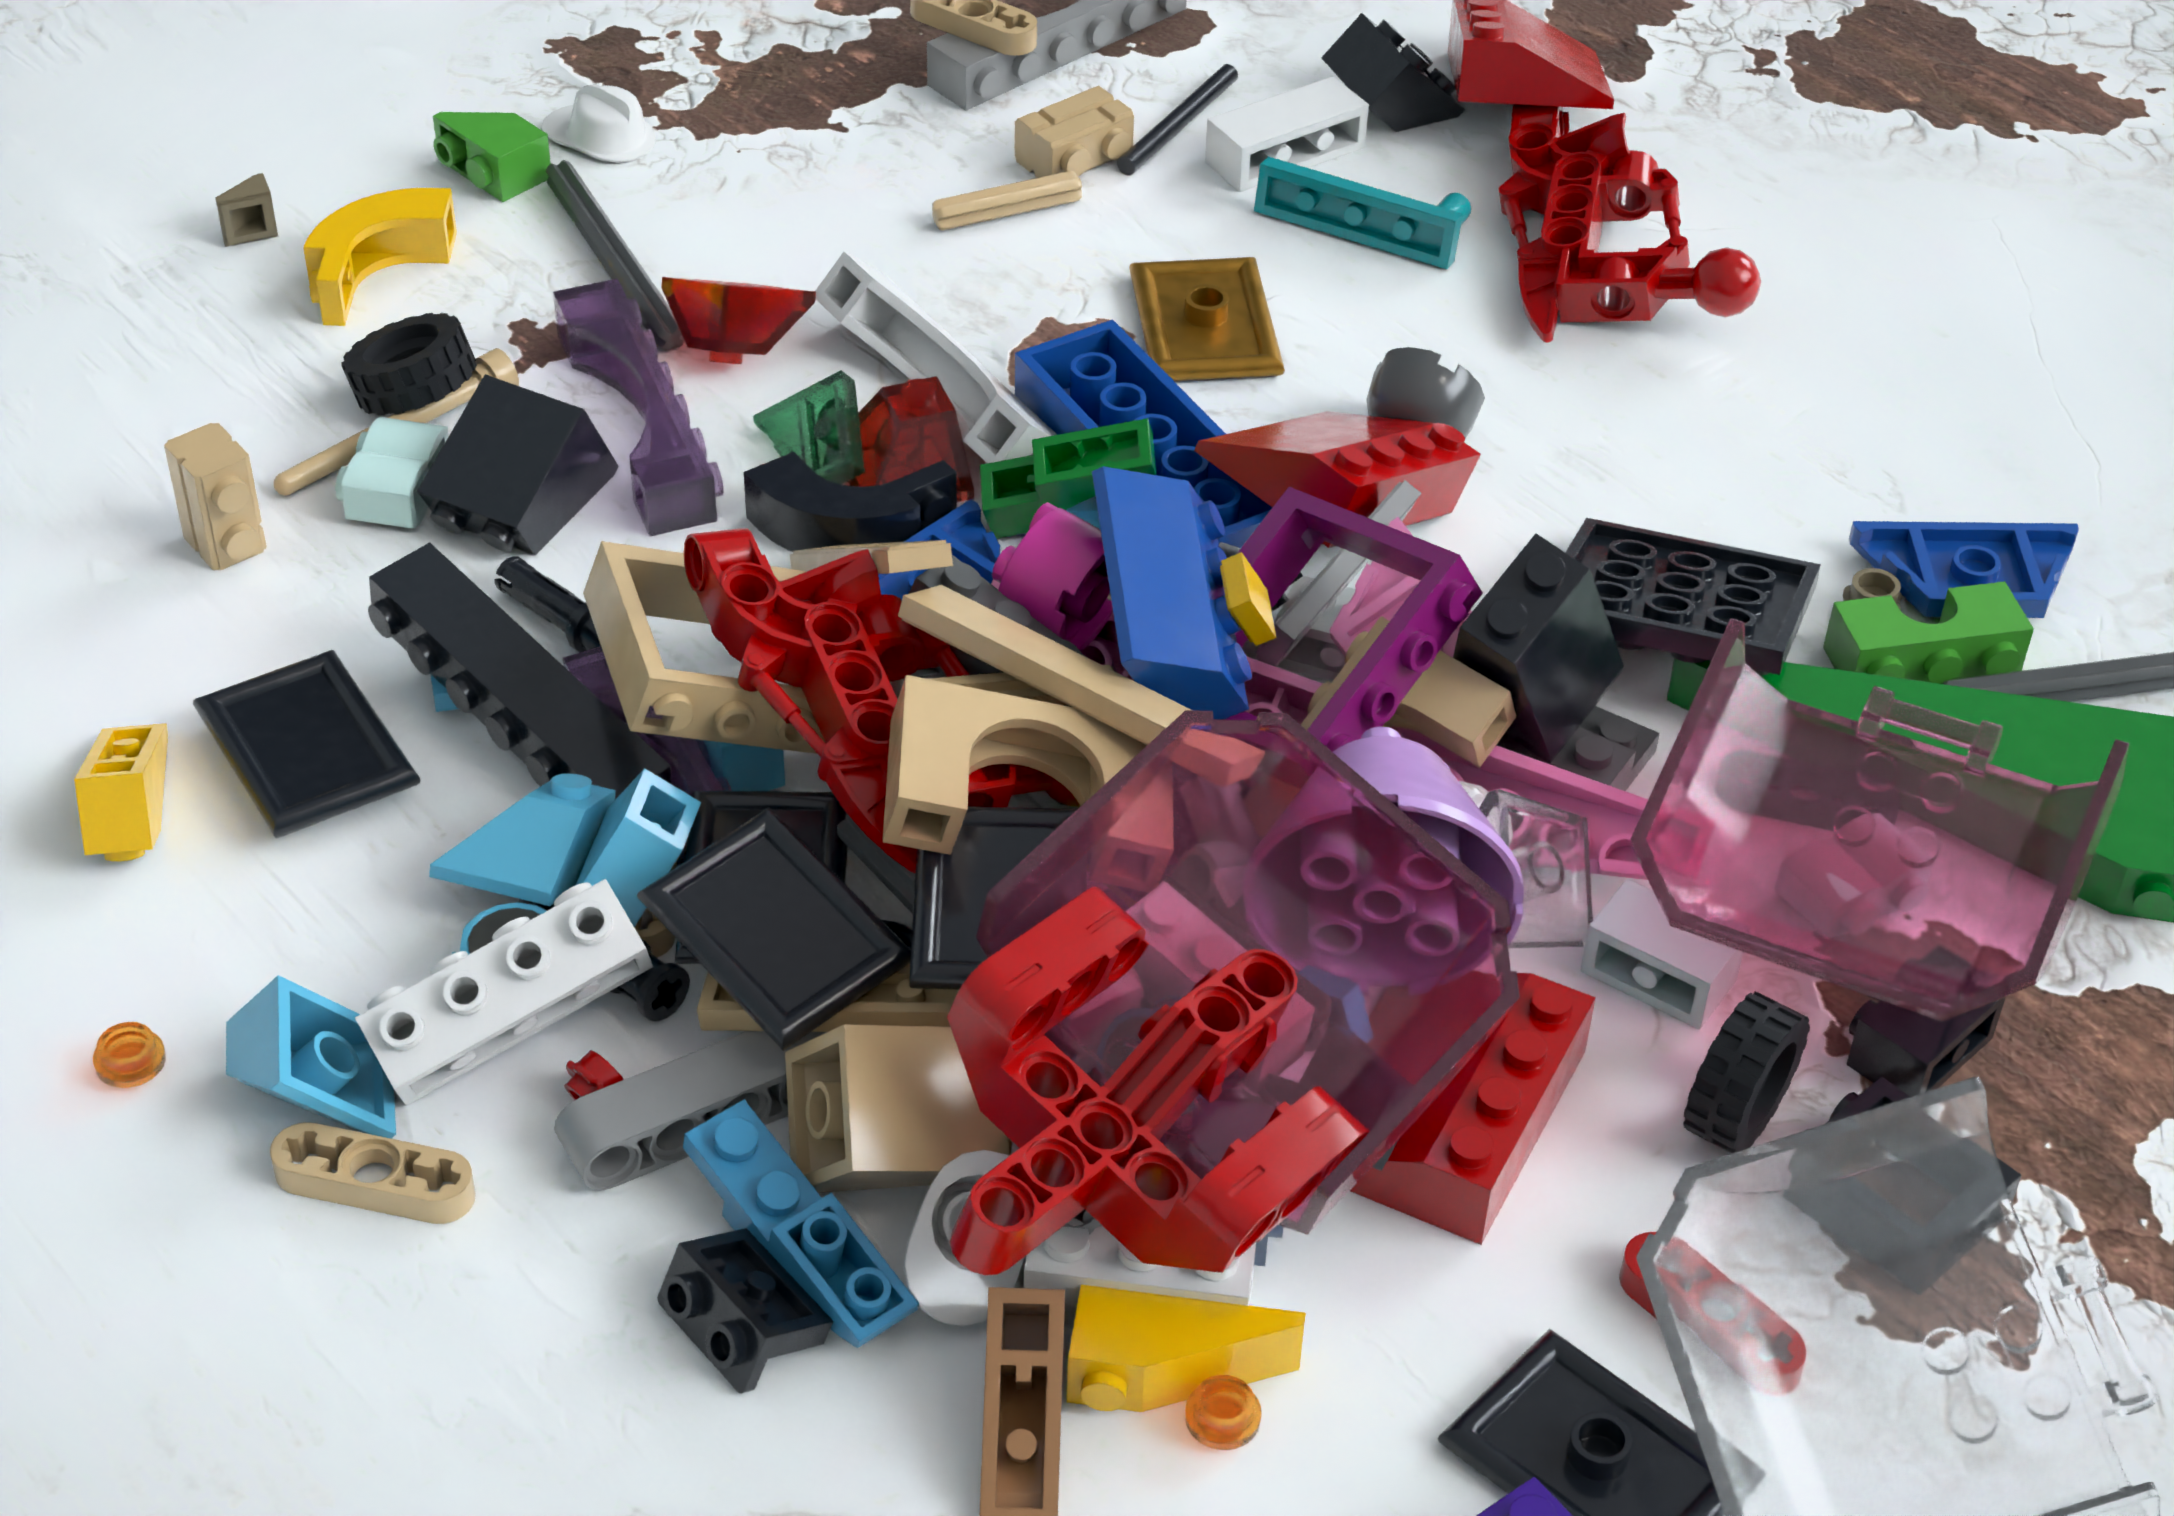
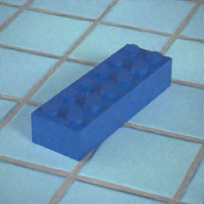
(1107, 380)

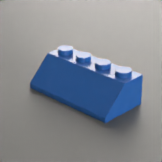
(1170, 590)

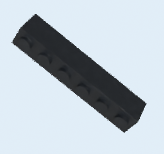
(504, 675)

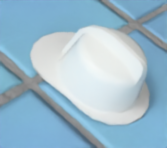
(602, 124)
(931, 1270)

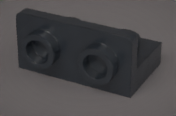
(739, 1305)

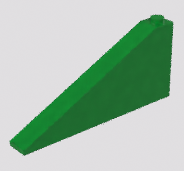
(2041, 740)

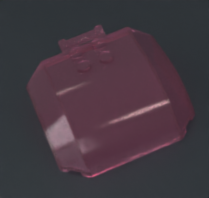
(1278, 846)
(1863, 846)

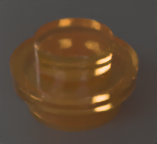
(128, 1055)
(1223, 1413)

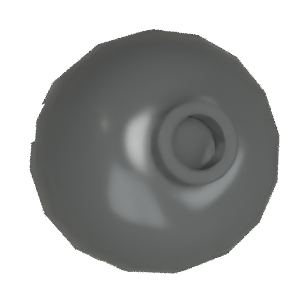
(1417, 388)

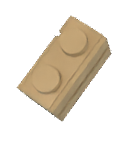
(1074, 134)
(215, 496)

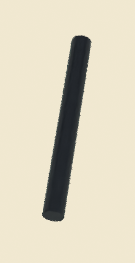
(1177, 119)

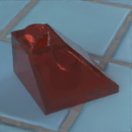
(733, 315)
(908, 430)

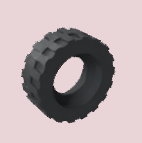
(409, 364)
(1746, 1072)

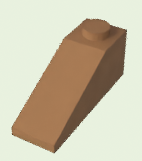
(1022, 1402)

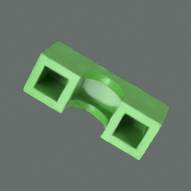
(1977, 635)

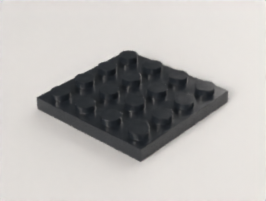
(1685, 590)

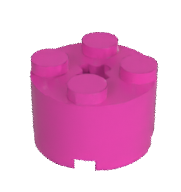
(1059, 575)

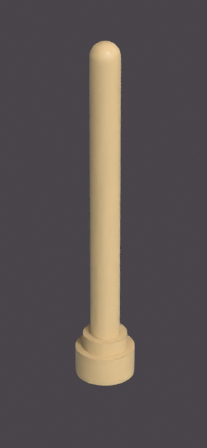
(493, 363)

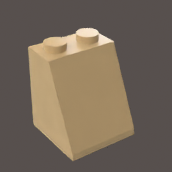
(882, 1107)

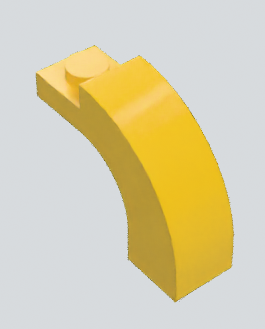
(373, 235)

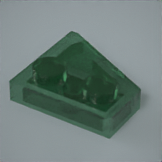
(819, 427)

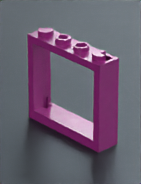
(1411, 638)

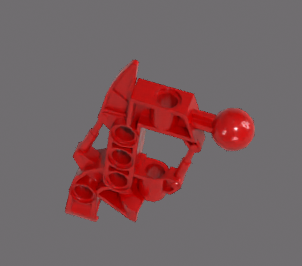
(1579, 185)
(843, 650)

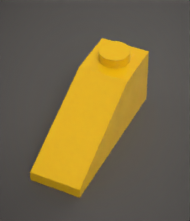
(122, 791)
(1158, 1348)

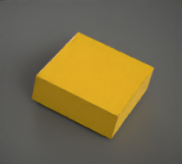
(1247, 599)

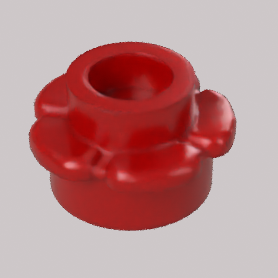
(590, 1074)

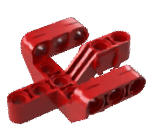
(1102, 1143)

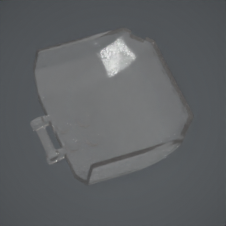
(1881, 1331)

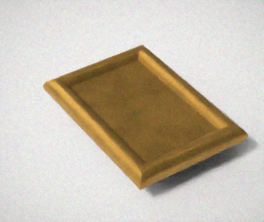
(1206, 318)

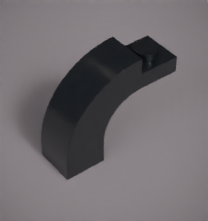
(809, 512)

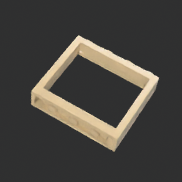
(645, 582)

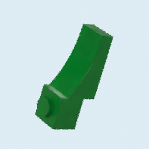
(1060, 472)

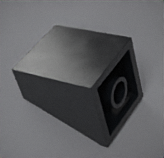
(516, 467)
(1545, 643)

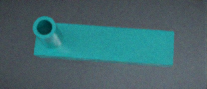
(1362, 212)

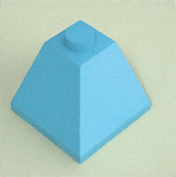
(534, 845)
(310, 1057)

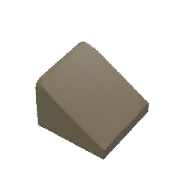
(246, 212)

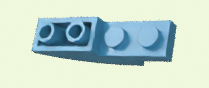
(797, 1226)

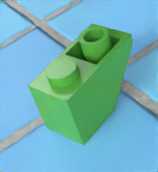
(493, 150)

